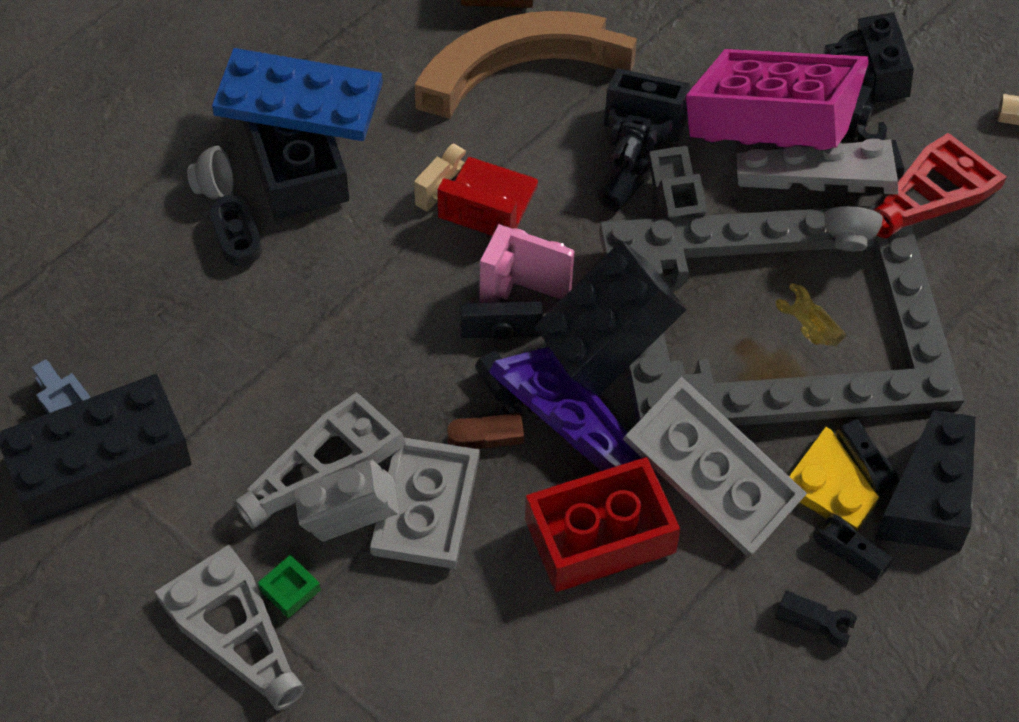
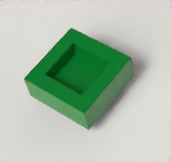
(289, 586)

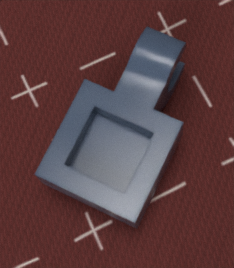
(56, 391)

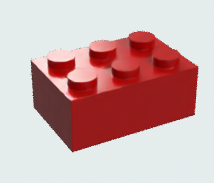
(601, 524)

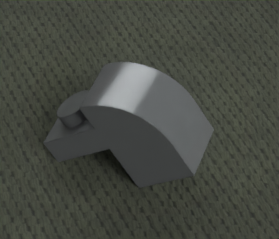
(676, 189)

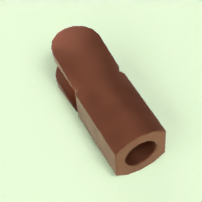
(486, 432)

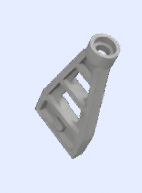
(354, 422)
(206, 588)

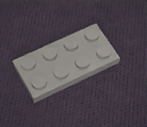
(715, 466)

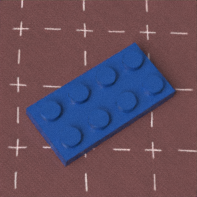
(298, 94)

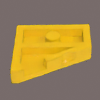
(834, 482)

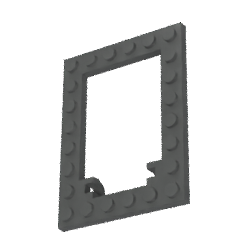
(923, 387)

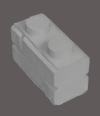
(346, 500)

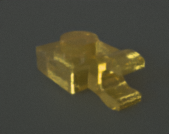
(816, 322)

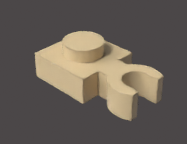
(430, 179)

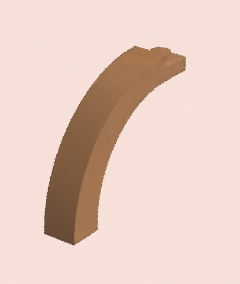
(516, 41)

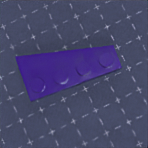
(565, 406)

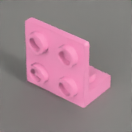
(525, 261)

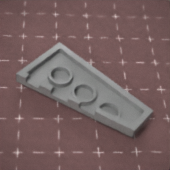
(849, 164)

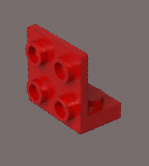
(485, 196)

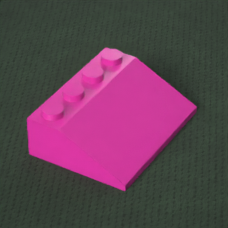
(776, 98)

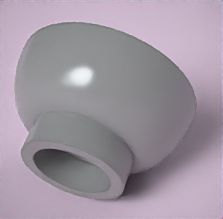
(212, 174)
(852, 226)

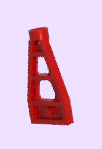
(955, 162)

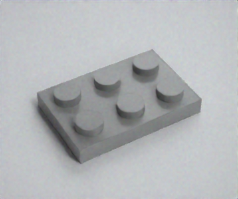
(433, 503)

